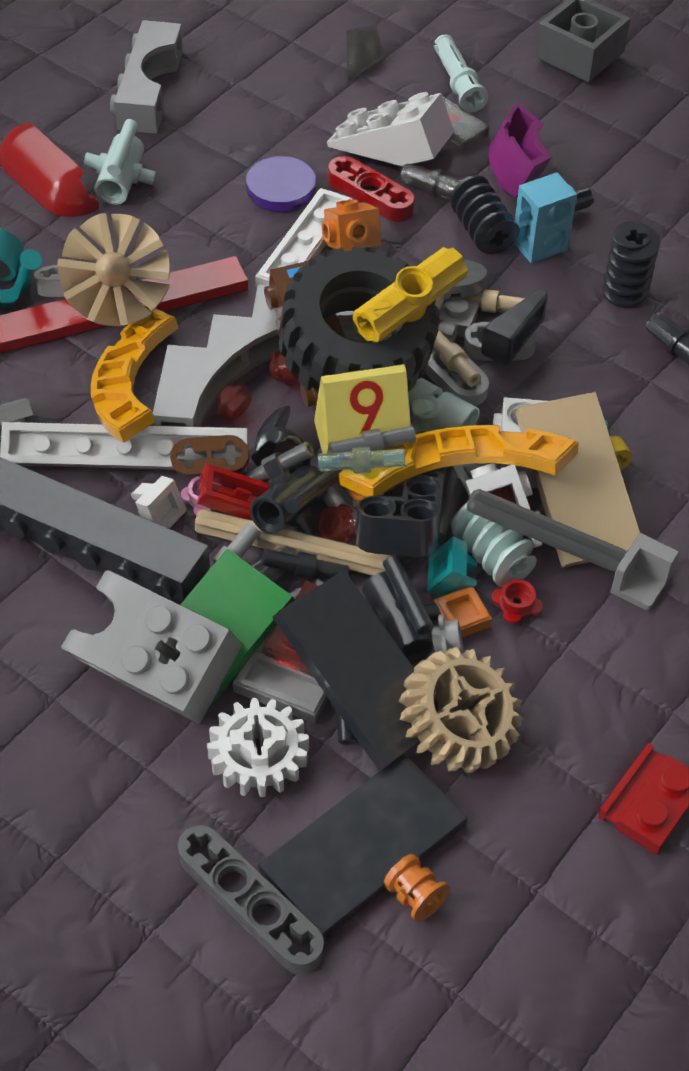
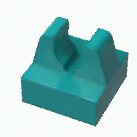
(450, 567)

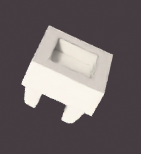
(159, 502)

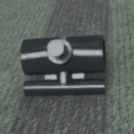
(291, 497)
(401, 610)

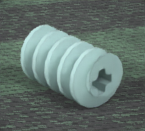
(494, 546)

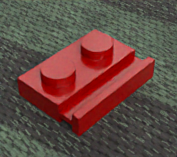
(649, 799)

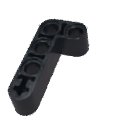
(404, 523)

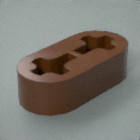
(209, 446)

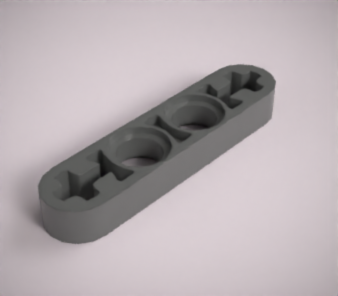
(255, 893)

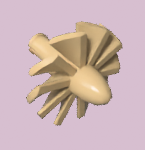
(104, 295)

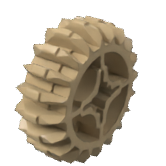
(461, 735)

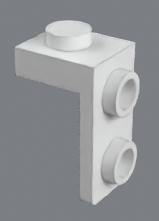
(491, 479)

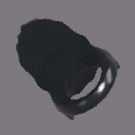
(274, 432)

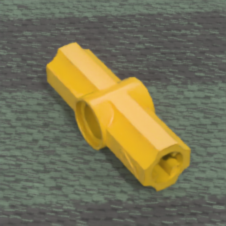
(410, 294)

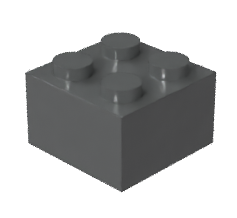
(582, 38)

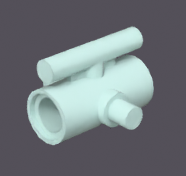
(120, 166)
(436, 409)

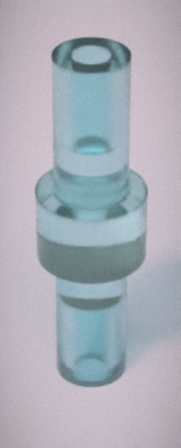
(361, 460)

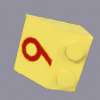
(361, 403)

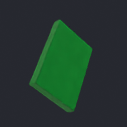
(240, 601)

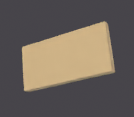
(590, 488)

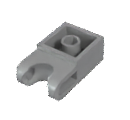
(146, 638)

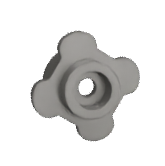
(447, 635)

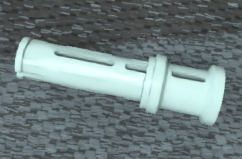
(463, 80)

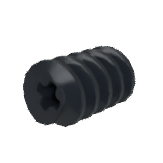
(484, 215)
(630, 264)

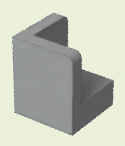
(644, 572)

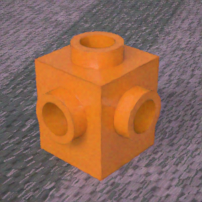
(351, 225)

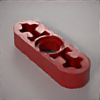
(349, 178)

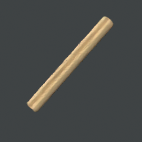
(228, 527)

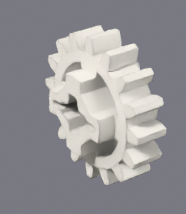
(235, 751)

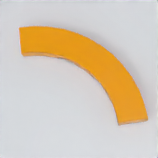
(116, 371)
(467, 446)

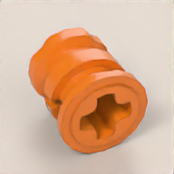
(416, 887)

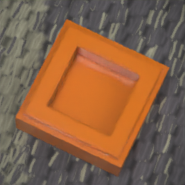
(467, 608)

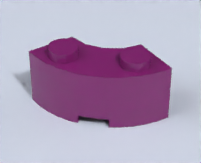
(517, 150)

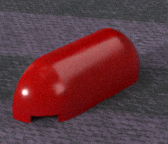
(45, 172)

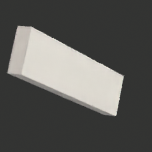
(304, 238)

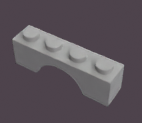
(154, 52)

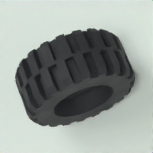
(344, 284)

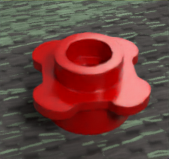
(519, 591)

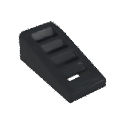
(512, 329)

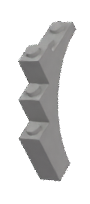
(235, 345)

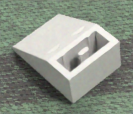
(396, 131)

